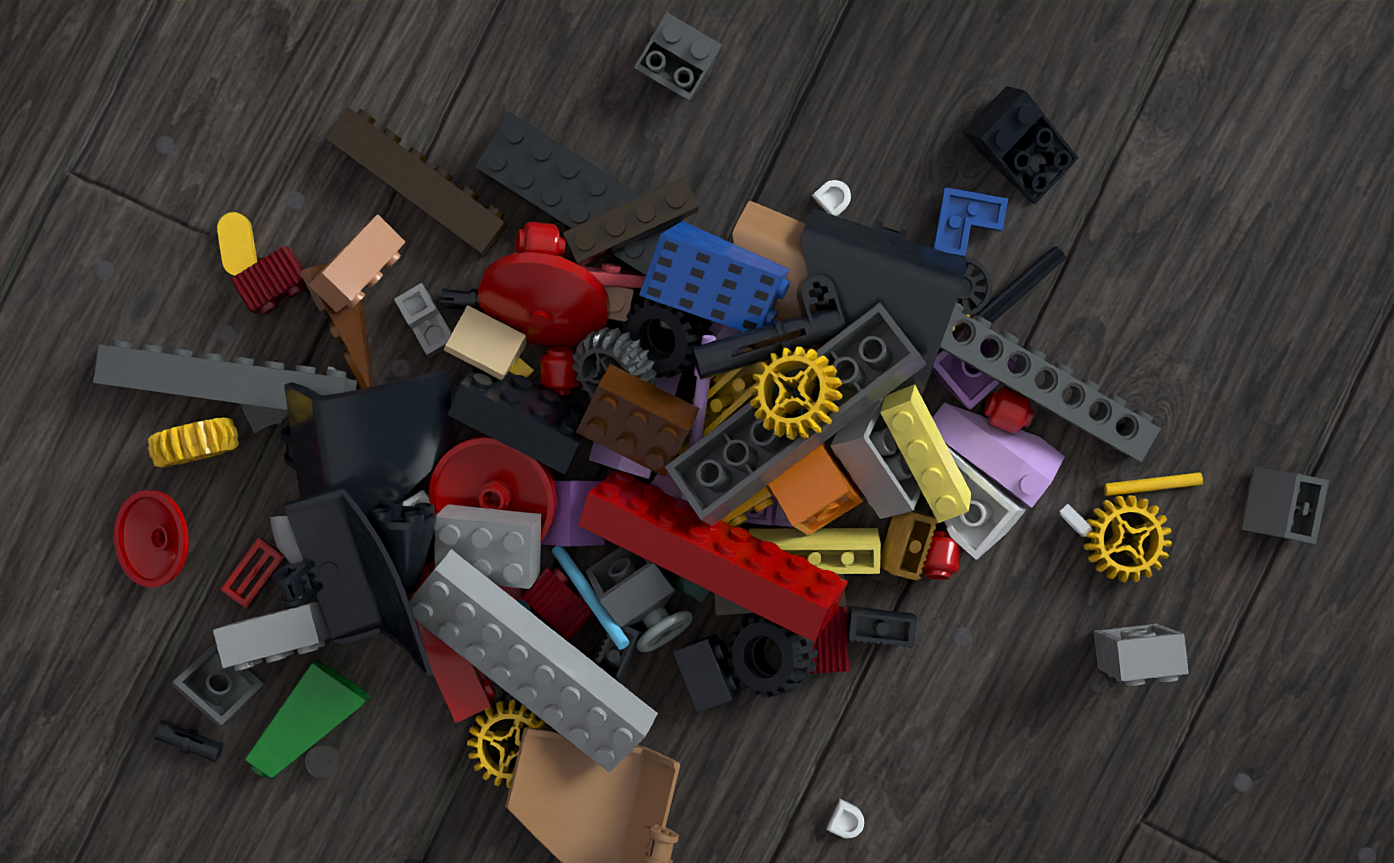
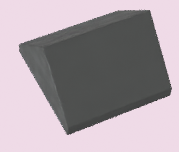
(217, 690)

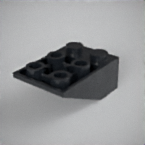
(1021, 143)

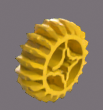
(804, 381)
(193, 442)
(1135, 549)
(497, 739)

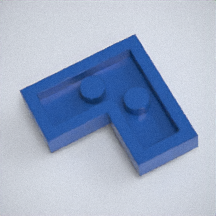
(962, 211)

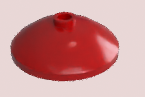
(151, 538)

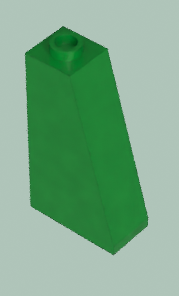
(310, 712)

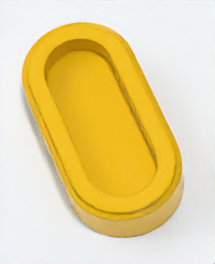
(236, 243)

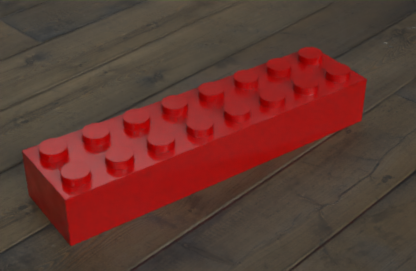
(714, 557)

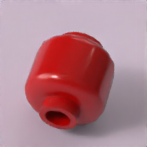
(540, 238)
(557, 370)
(1008, 410)
(942, 557)

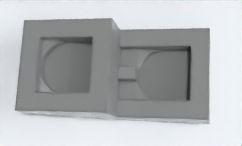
(424, 319)

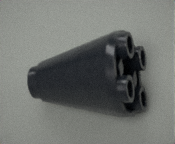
(406, 536)

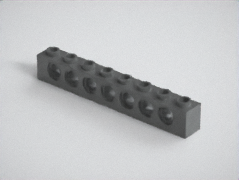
(1131, 441)

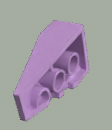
(1014, 461)

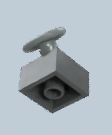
(637, 592)

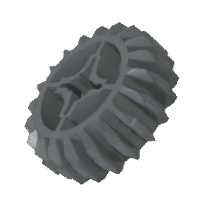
(606, 348)

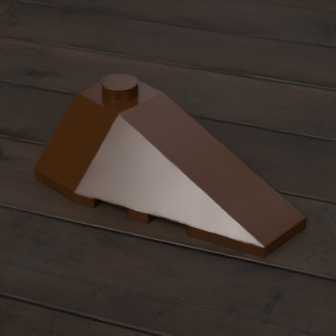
(348, 328)

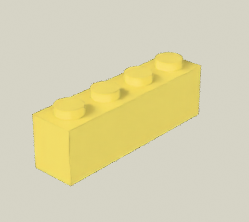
(926, 453)
(830, 548)

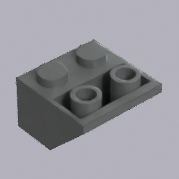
(679, 57)
(1284, 505)

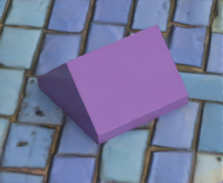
(963, 380)
(570, 504)

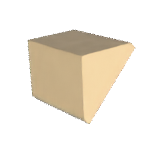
(485, 343)

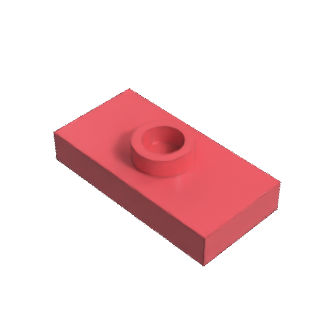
(614, 276)

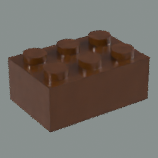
(637, 420)

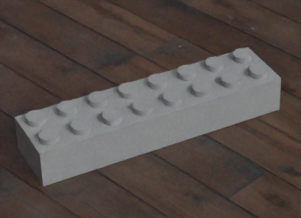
(531, 662)

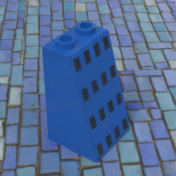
(714, 279)

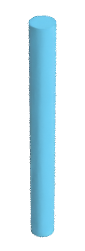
(590, 597)

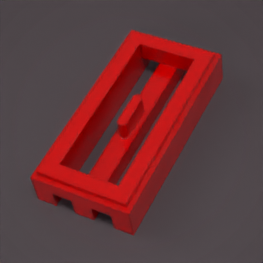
(269, 551)

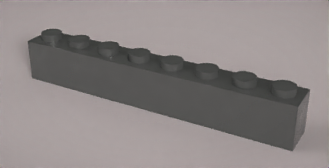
(209, 376)

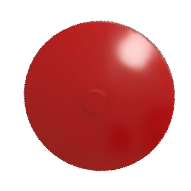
(544, 298)
(494, 476)

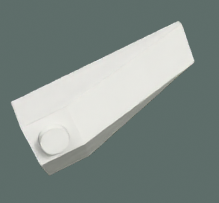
(989, 515)

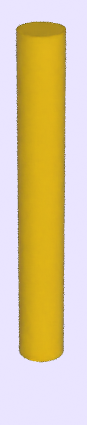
(1153, 484)

